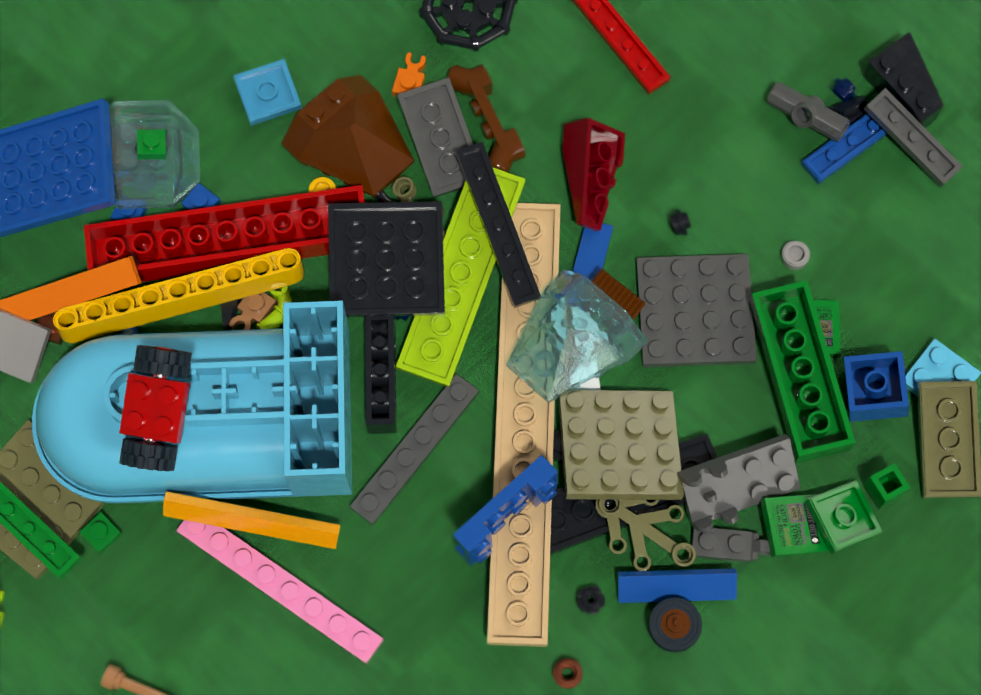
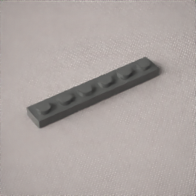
(414, 450)

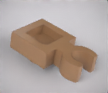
(253, 309)

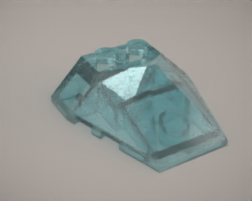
(573, 337)

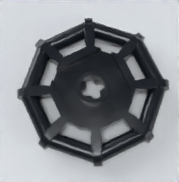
(471, 22)

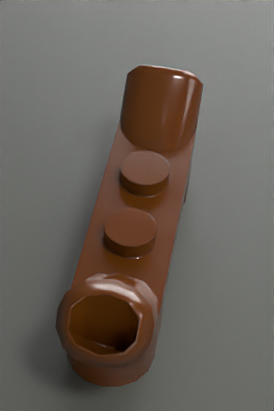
(478, 85)

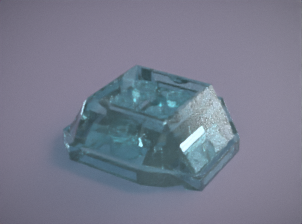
(153, 181)

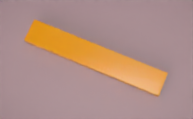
(250, 520)

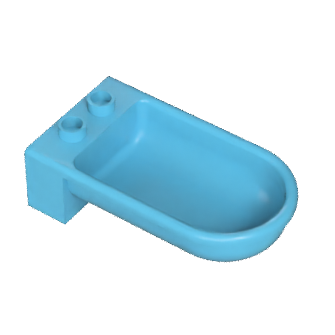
(258, 422)

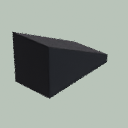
(851, 109)
(229, 311)

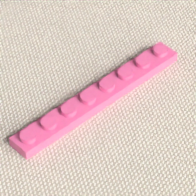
(283, 588)

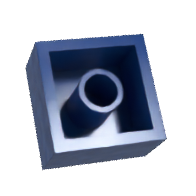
(876, 386)

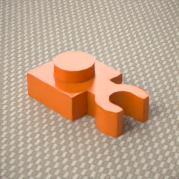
(411, 77)

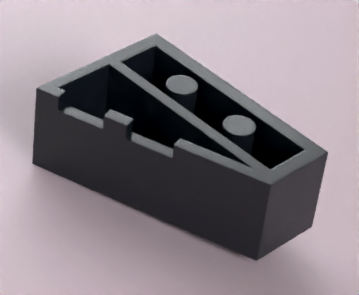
(906, 78)

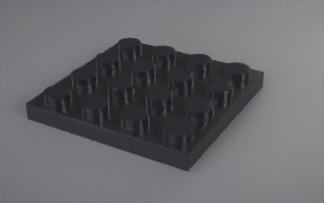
(387, 258)

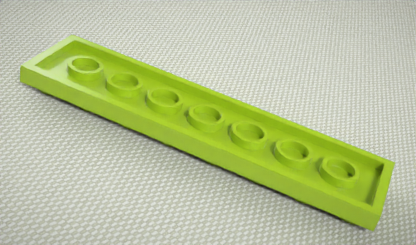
(438, 340)

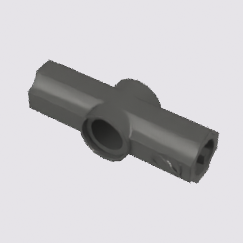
(795, 105)

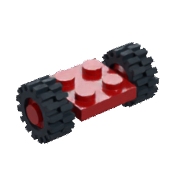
(154, 408)

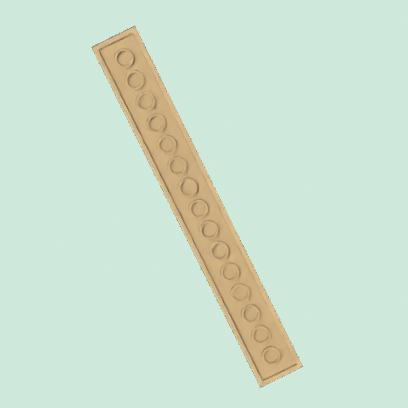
(523, 434)

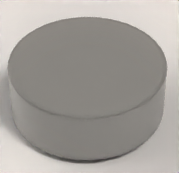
(795, 255)

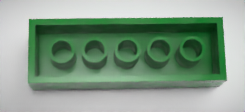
(801, 371)

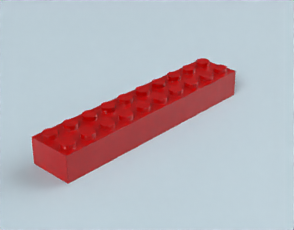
(217, 235)

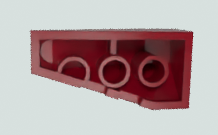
(591, 160)

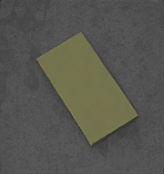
(949, 439)

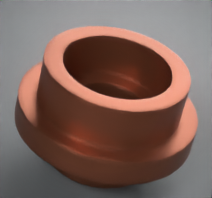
(571, 664)

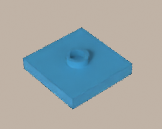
(267, 92)

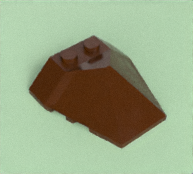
(349, 136)

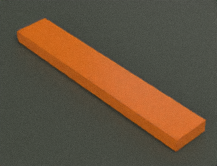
(73, 290)

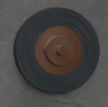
(674, 625)

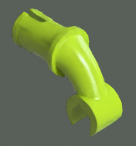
(275, 318)

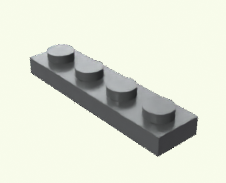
(913, 137)

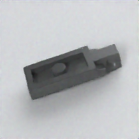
(729, 545)

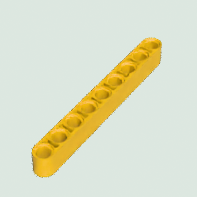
(166, 293)

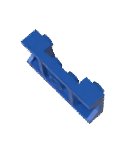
(534, 484)

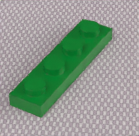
(36, 535)

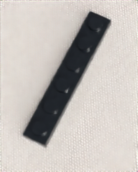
(498, 225)

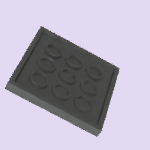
(696, 310)

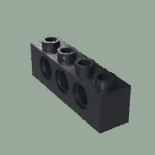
(380, 374)

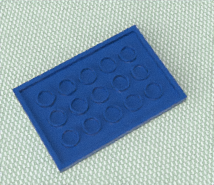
(56, 167)

